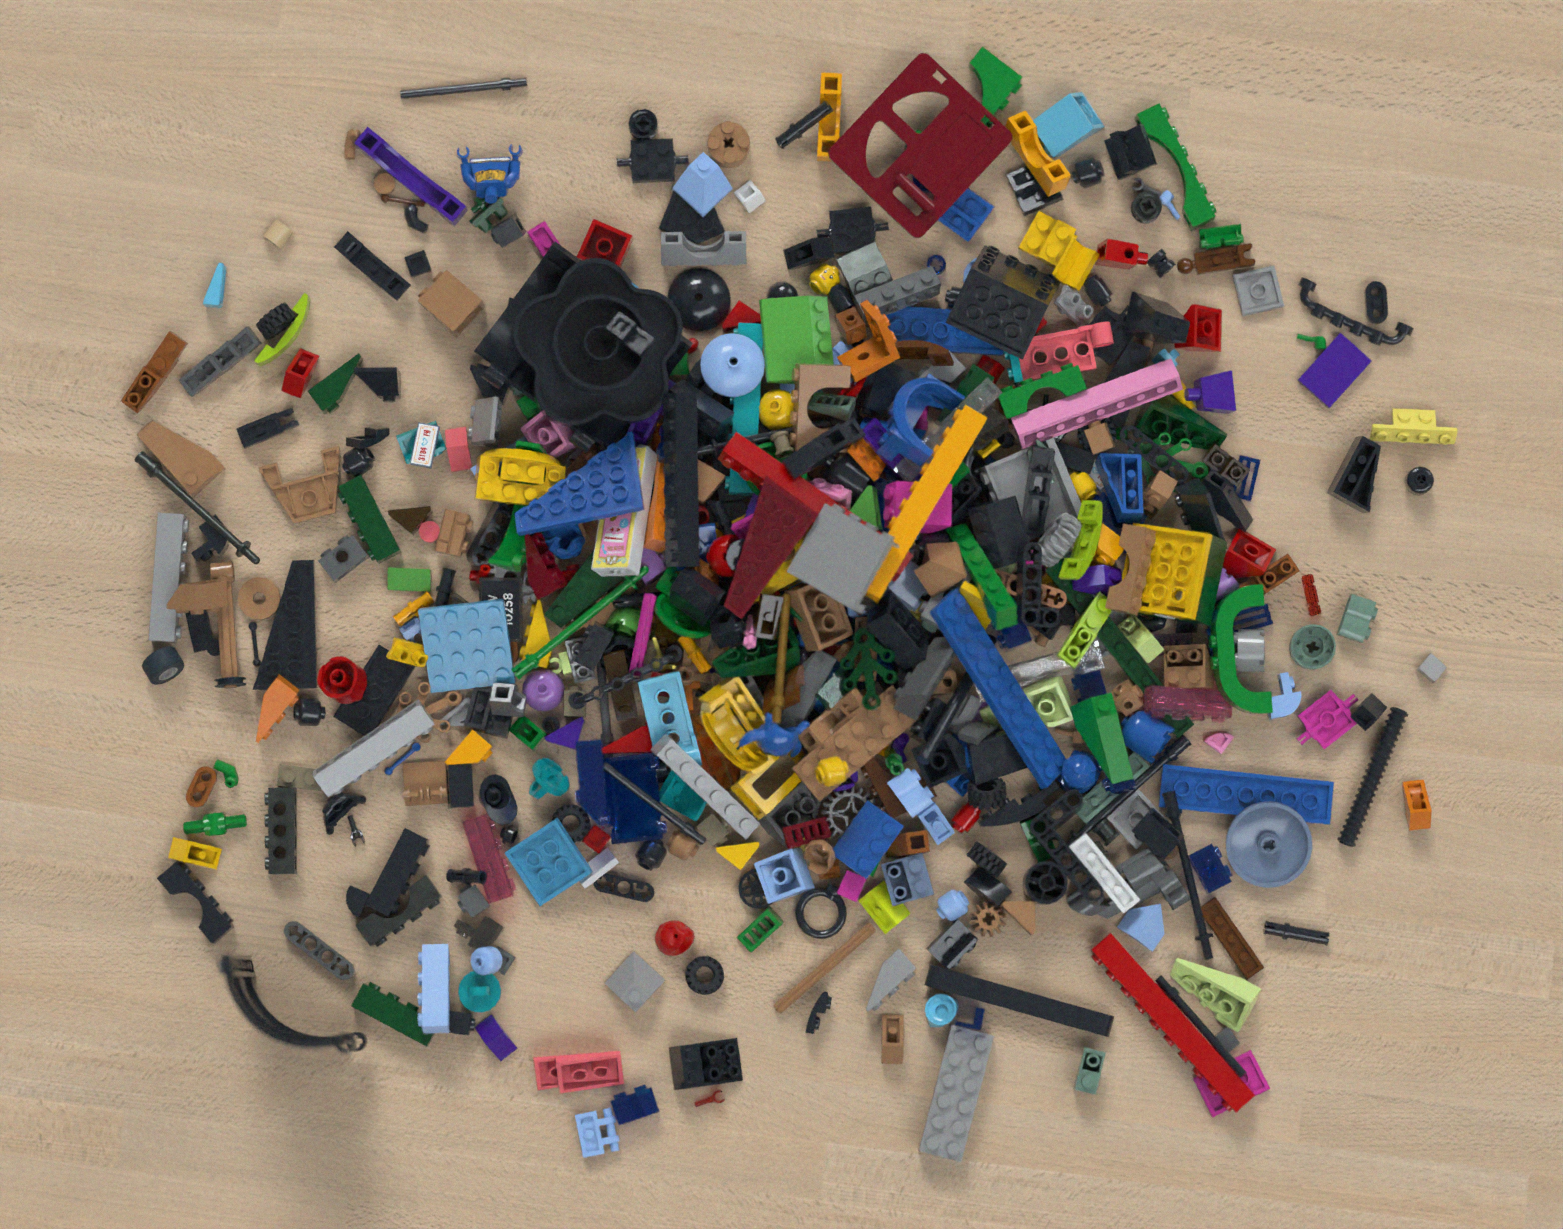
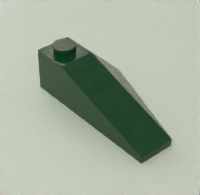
(1179, 421)
(757, 660)

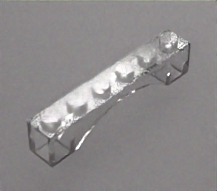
(978, 400)
(1052, 666)

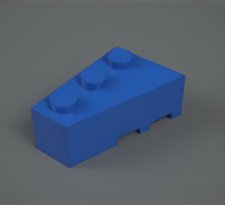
(1123, 484)

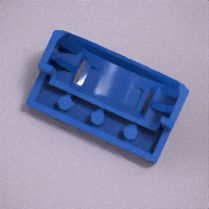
(905, 412)

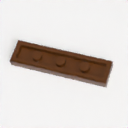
(1231, 938)

